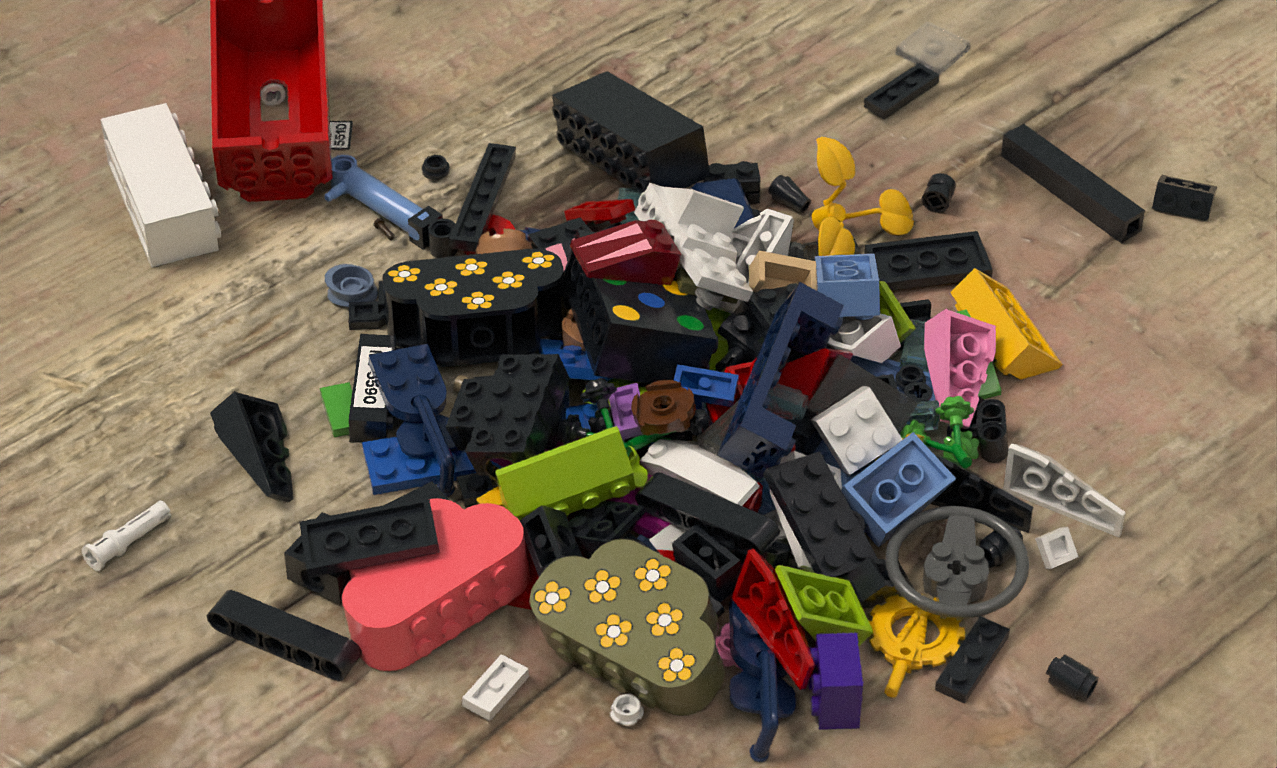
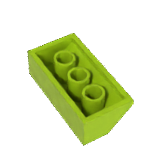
(568, 476)

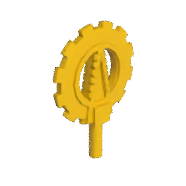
(909, 648)

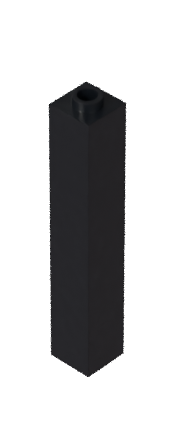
(1072, 183)

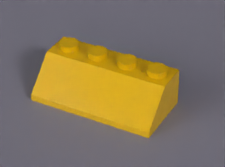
(1019, 343)

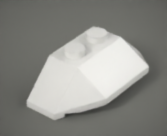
(767, 233)

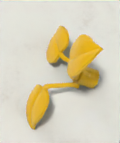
(835, 167)

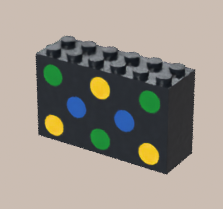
(637, 327)

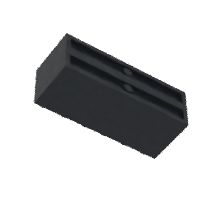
(630, 134)

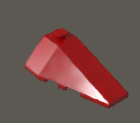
(771, 614)

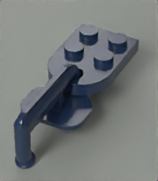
(417, 395)
(760, 684)

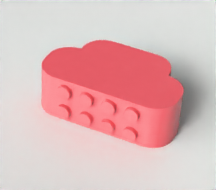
(423, 601)

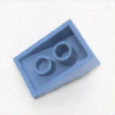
(851, 282)
(896, 487)

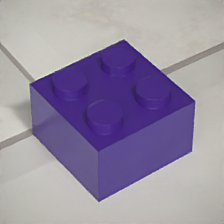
(836, 681)

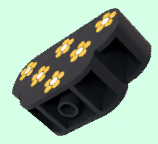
(475, 304)

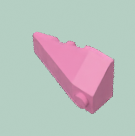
(958, 356)

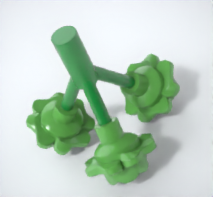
(960, 445)

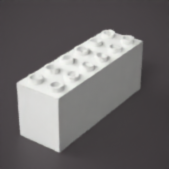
(161, 184)

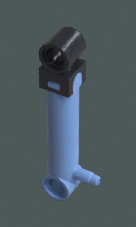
(424, 225)

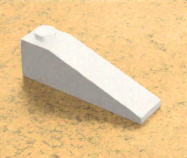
(700, 469)

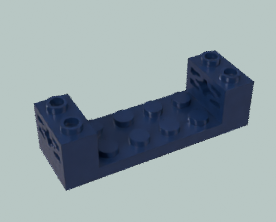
(756, 435)

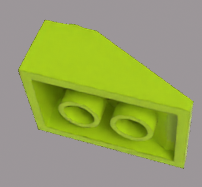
(824, 603)

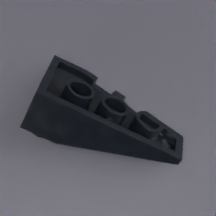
(255, 436)
(979, 493)

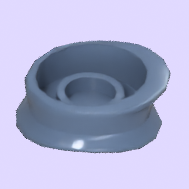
(350, 284)

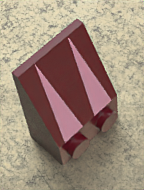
(629, 253)

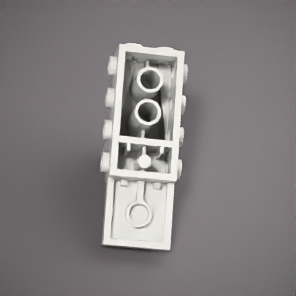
(701, 232)

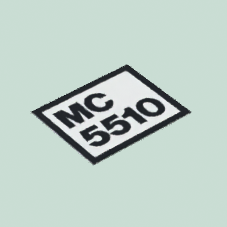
(341, 134)

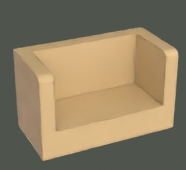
(778, 270)

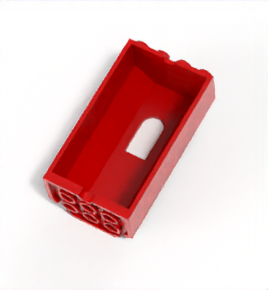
(260, 46)

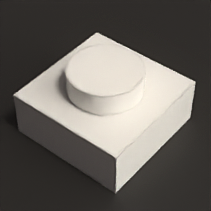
(1056, 547)

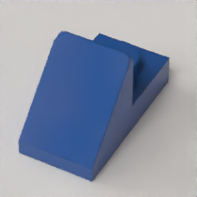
(708, 385)

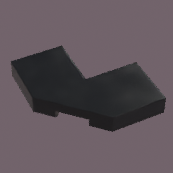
(368, 313)

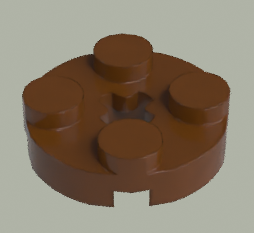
(653, 419)

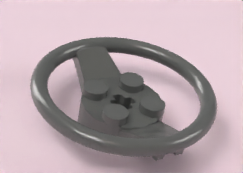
(956, 566)

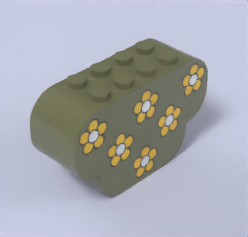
(634, 623)

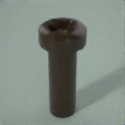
(379, 224)

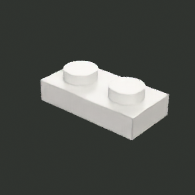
(495, 687)

